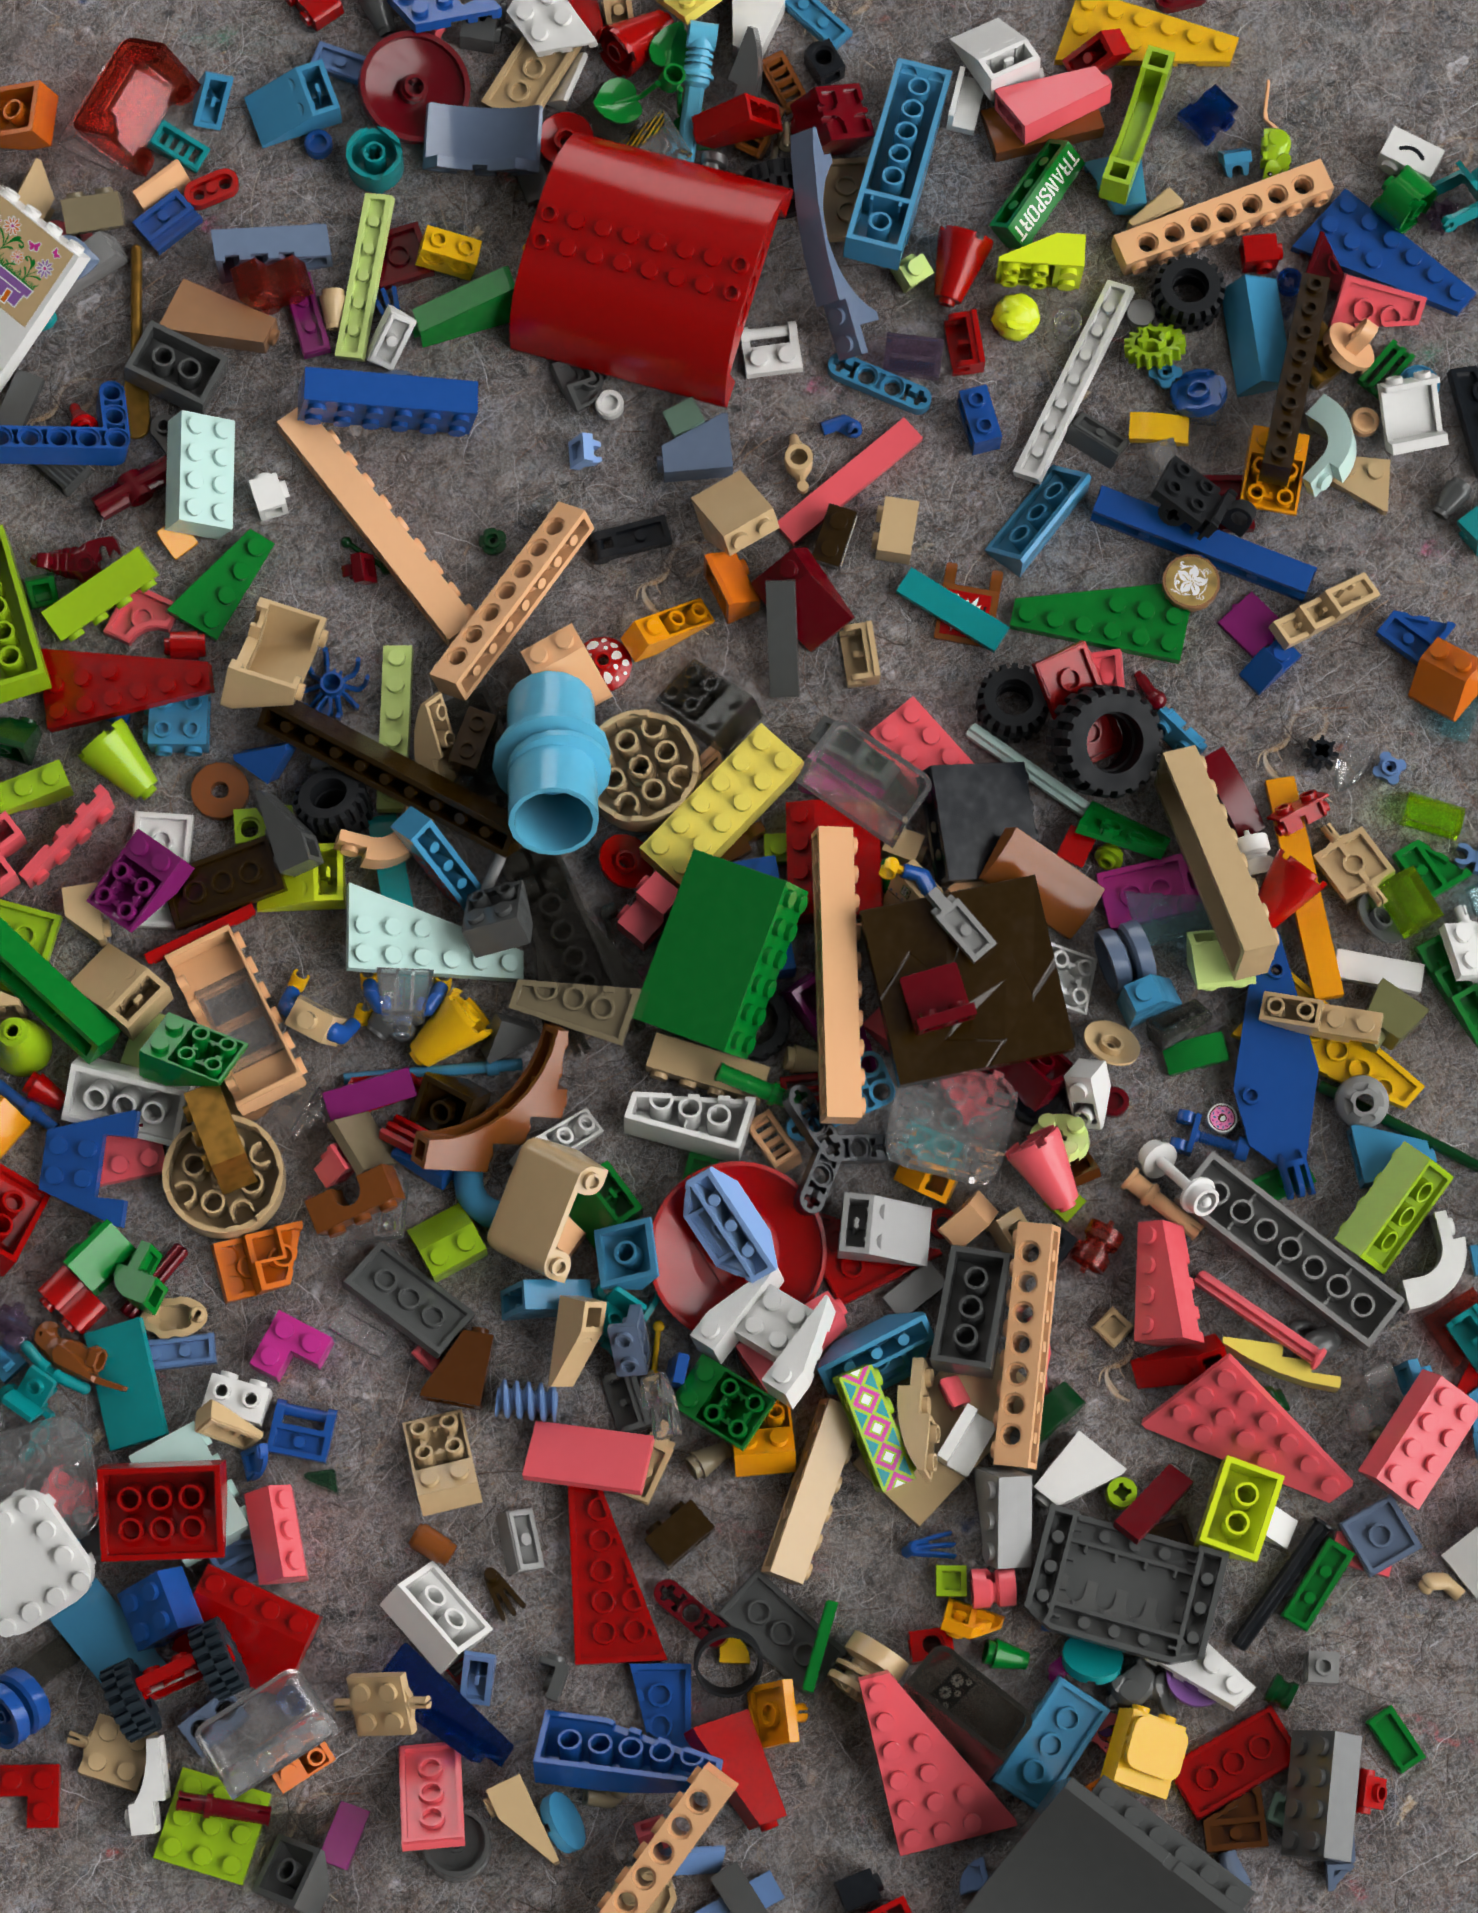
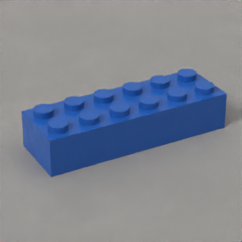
(387, 401)

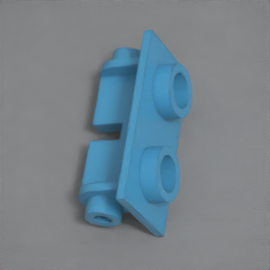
(1175, 735)

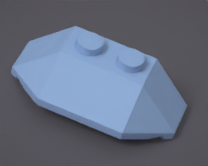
(728, 1225)

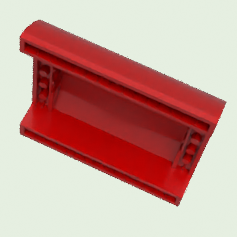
(643, 267)

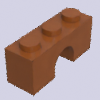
(378, 1192)

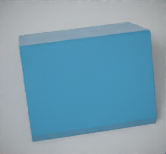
(627, 1255)

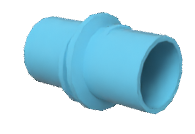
(552, 763)

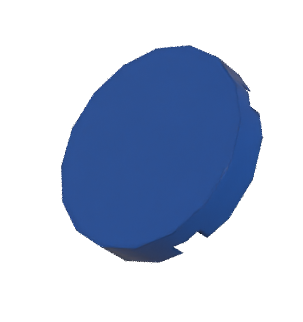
(1198, 393)

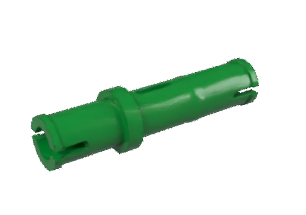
(752, 1085)

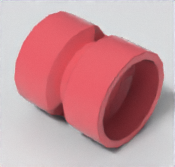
(993, 1587)

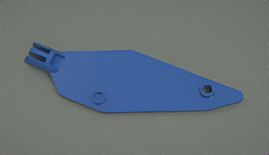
(1277, 1083)

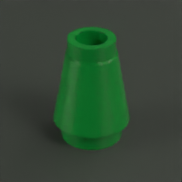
(1003, 1655)

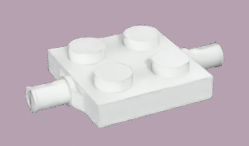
(1462, 945)

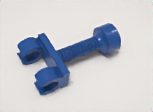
(1188, 1118)

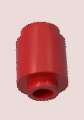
(185, 645)

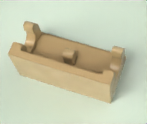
(860, 654)

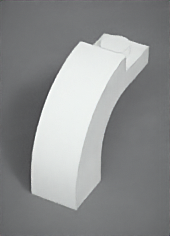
(1431, 1288)

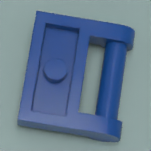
(301, 1441)

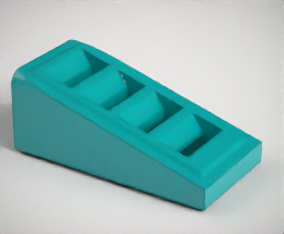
(183, 138)

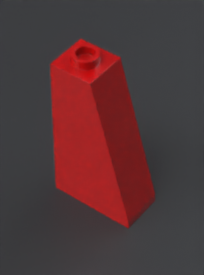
(745, 1762)

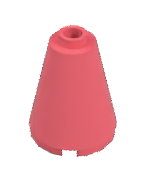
(1046, 1167)

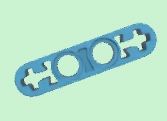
(881, 379)

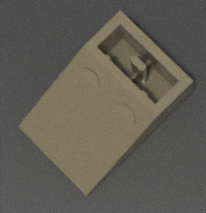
(93, 212)

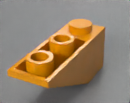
(666, 628)

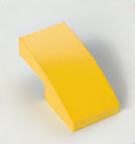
(1154, 427)

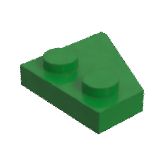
(1432, 867)

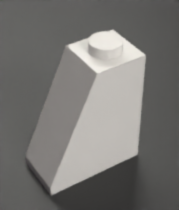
(759, 14)
(1076, 1472)

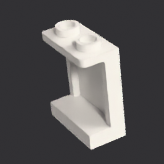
(1411, 413)

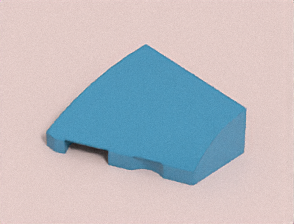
(1137, 196)

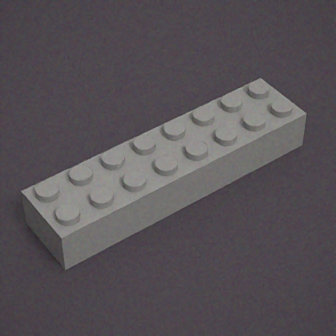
(1296, 1255)

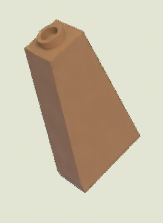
(219, 320)

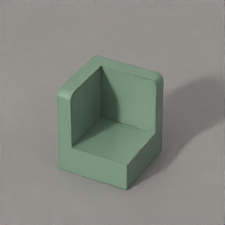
(683, 417)

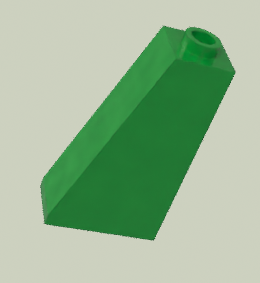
(466, 309)

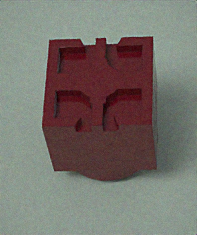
(836, 115)

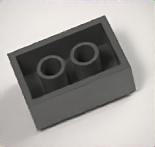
(176, 368)

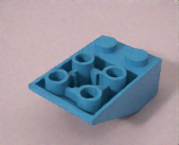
(294, 104)

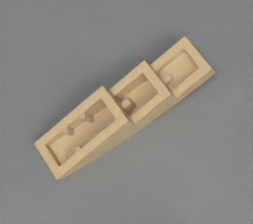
(1324, 611)

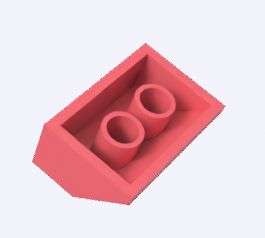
(276, 1535)

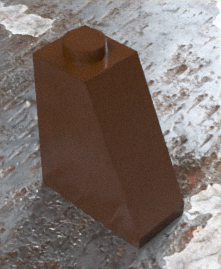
(462, 1372)

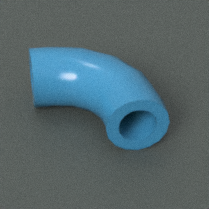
(474, 1197)

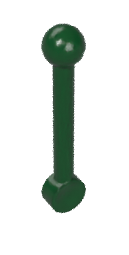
(346, 542)

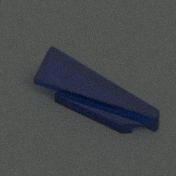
(450, 1714)

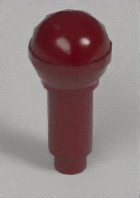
(1154, 696)

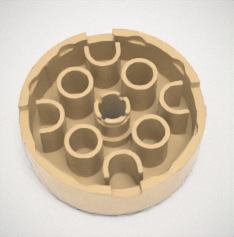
(674, 769)
(198, 1197)

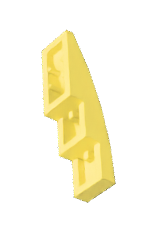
(1269, 1359)

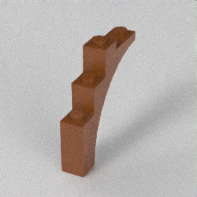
(508, 1120)

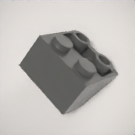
(497, 919)

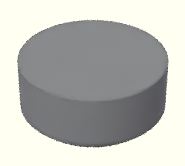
(1140, 313)

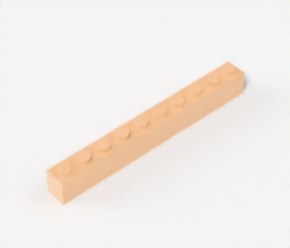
(377, 525)
(837, 975)

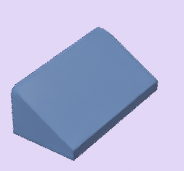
(700, 1860)

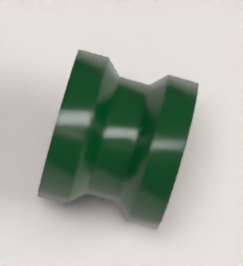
(1281, 1692)

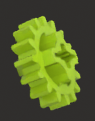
(1155, 346)

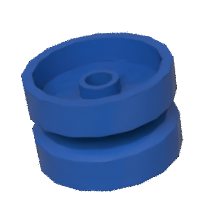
(22, 1707)

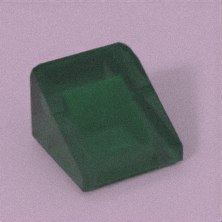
(324, 1479)

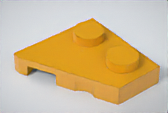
(963, 1621)

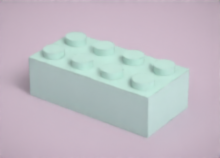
(200, 475)

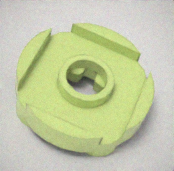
(1072, 1129)

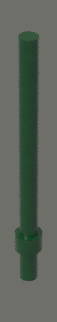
(1408, 1130)

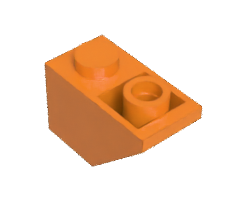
(303, 1767)

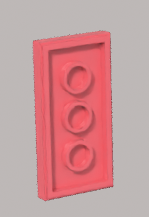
(431, 1797)

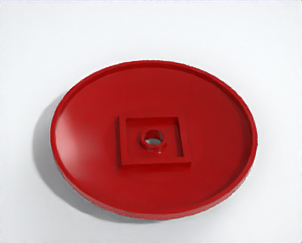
(688, 1277)

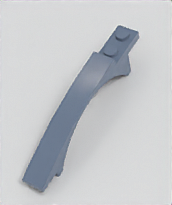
(830, 289)

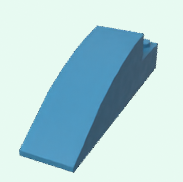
(897, 164)

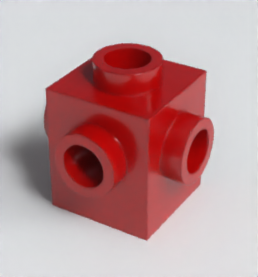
(1371, 1792)

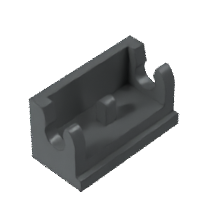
(626, 1403)

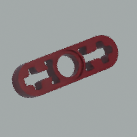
(679, 1592)

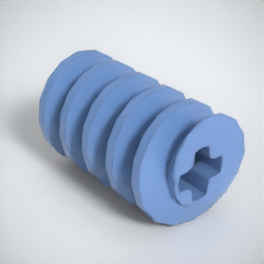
(526, 1400)

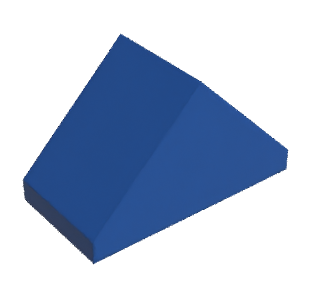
(266, 761)

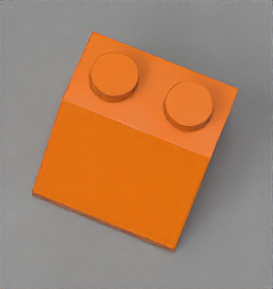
(731, 585)
(1445, 679)

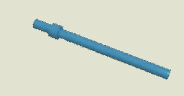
(452, 1069)

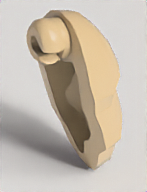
(176, 1317)

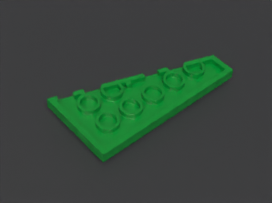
(1122, 618)

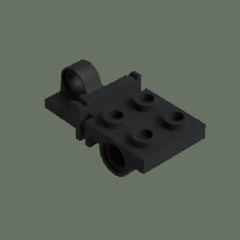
(1196, 500)

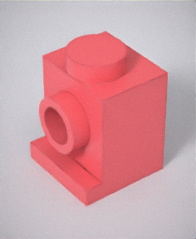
(333, 1167)

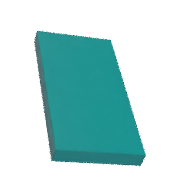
(139, 1412)

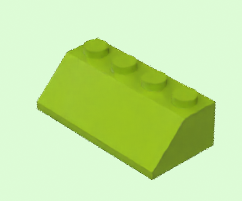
(1393, 1207)

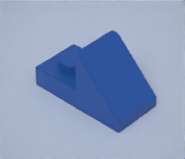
(1268, 666)

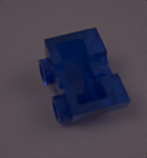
(1209, 115)

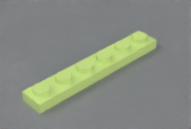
(364, 277)
(395, 710)

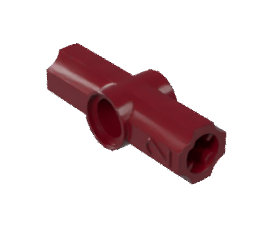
(131, 489)

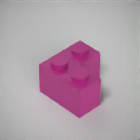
(289, 1339)

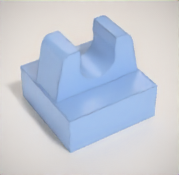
(582, 451)

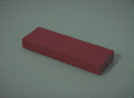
(1153, 1504)

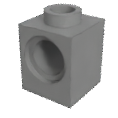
(1321, 1668)

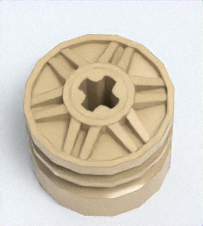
(869, 1658)

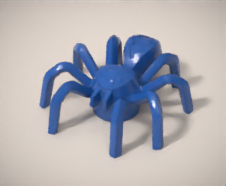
(333, 686)

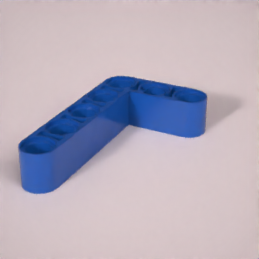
(73, 445)

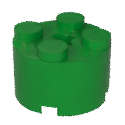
(1404, 199)

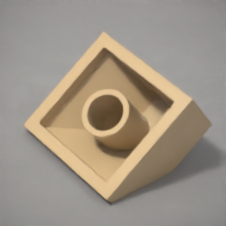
(36, 190)

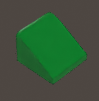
(41, 590)

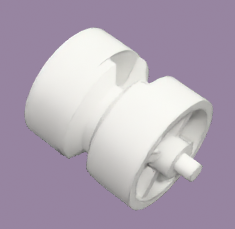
(1255, 848)

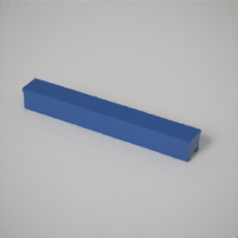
(1222, 549)

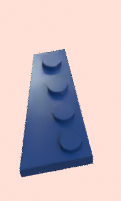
(664, 1699)

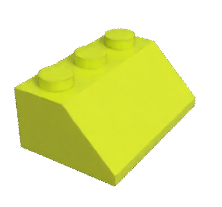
(1239, 1509)

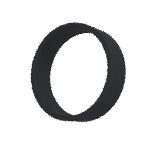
(728, 1692)

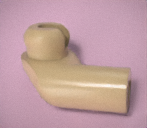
(1440, 1581)

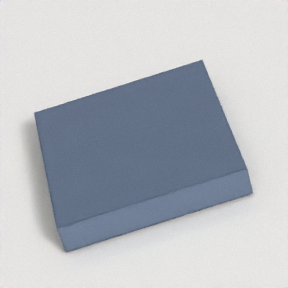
(1380, 1535)

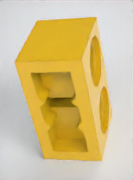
(448, 252)

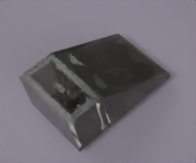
(710, 706)

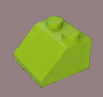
(448, 1242)

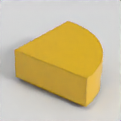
(734, 1652)

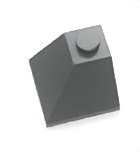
(294, 1876)

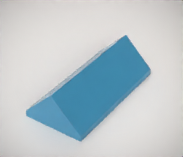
(1255, 333)
(1038, 518)

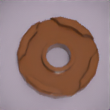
(212, 776)

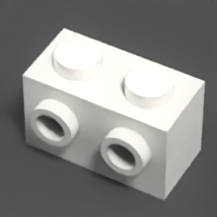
(243, 1398)

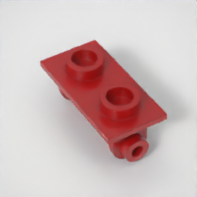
(1309, 806)

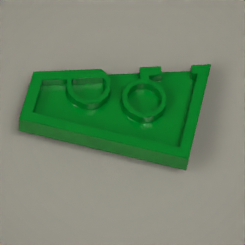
(1121, 831)

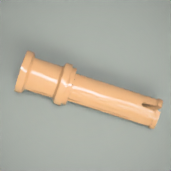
(1150, 1195)

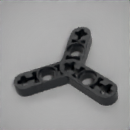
(820, 1158)

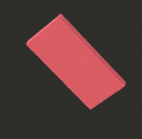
(588, 1457)

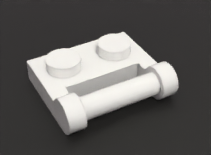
(773, 358)

